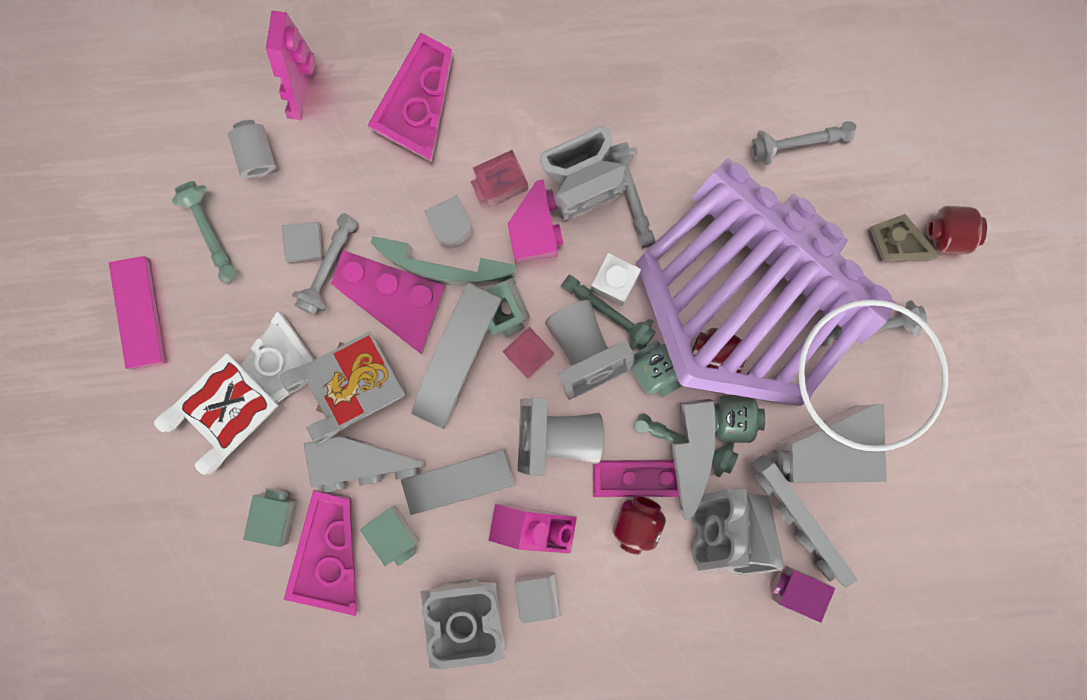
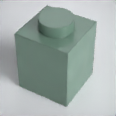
(270, 518)
(390, 537)

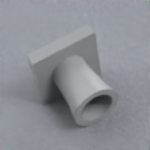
(586, 350)
(556, 436)

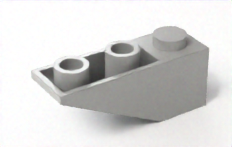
(350, 459)

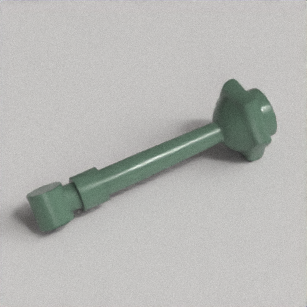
(190, 196)
(639, 333)
(723, 458)

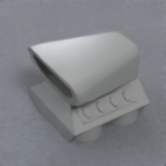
(583, 173)
(736, 533)
(462, 624)

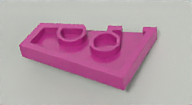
(290, 61)
(415, 98)
(391, 296)
(324, 557)

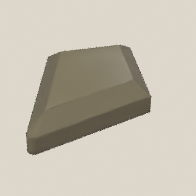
(901, 240)

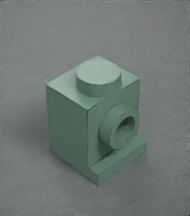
(511, 322)

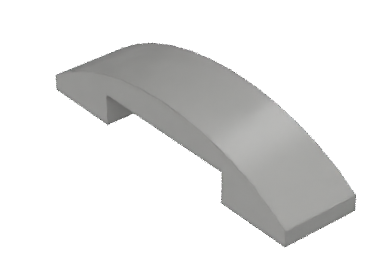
(455, 354)

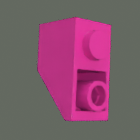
(532, 229)
(532, 529)

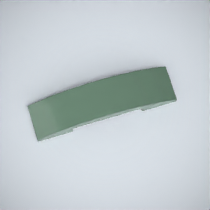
(400, 254)

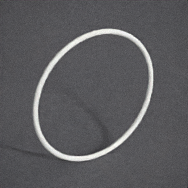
(930, 421)

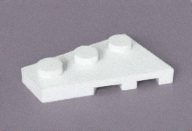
(275, 353)

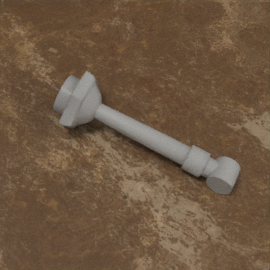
(765, 146)
(623, 154)
(310, 299)
(907, 322)

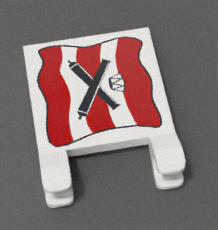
(223, 408)

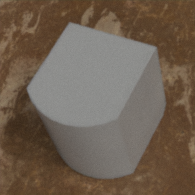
(450, 223)
(537, 597)

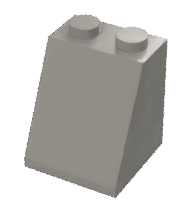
(818, 457)

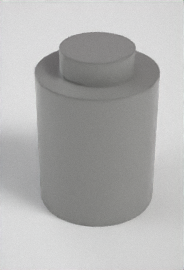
(251, 149)

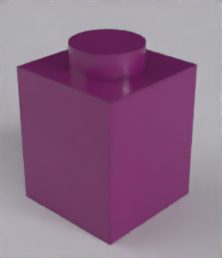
(802, 593)

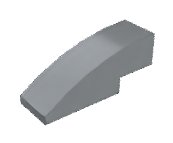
(694, 454)
(458, 482)

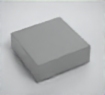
(302, 242)

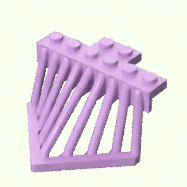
(796, 247)

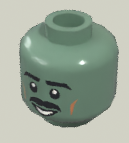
(655, 370)
(738, 419)

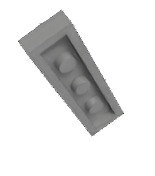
(793, 510)

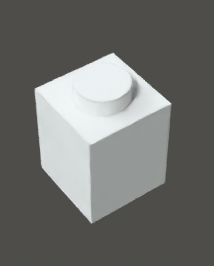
(615, 279)

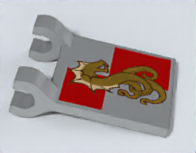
(346, 385)

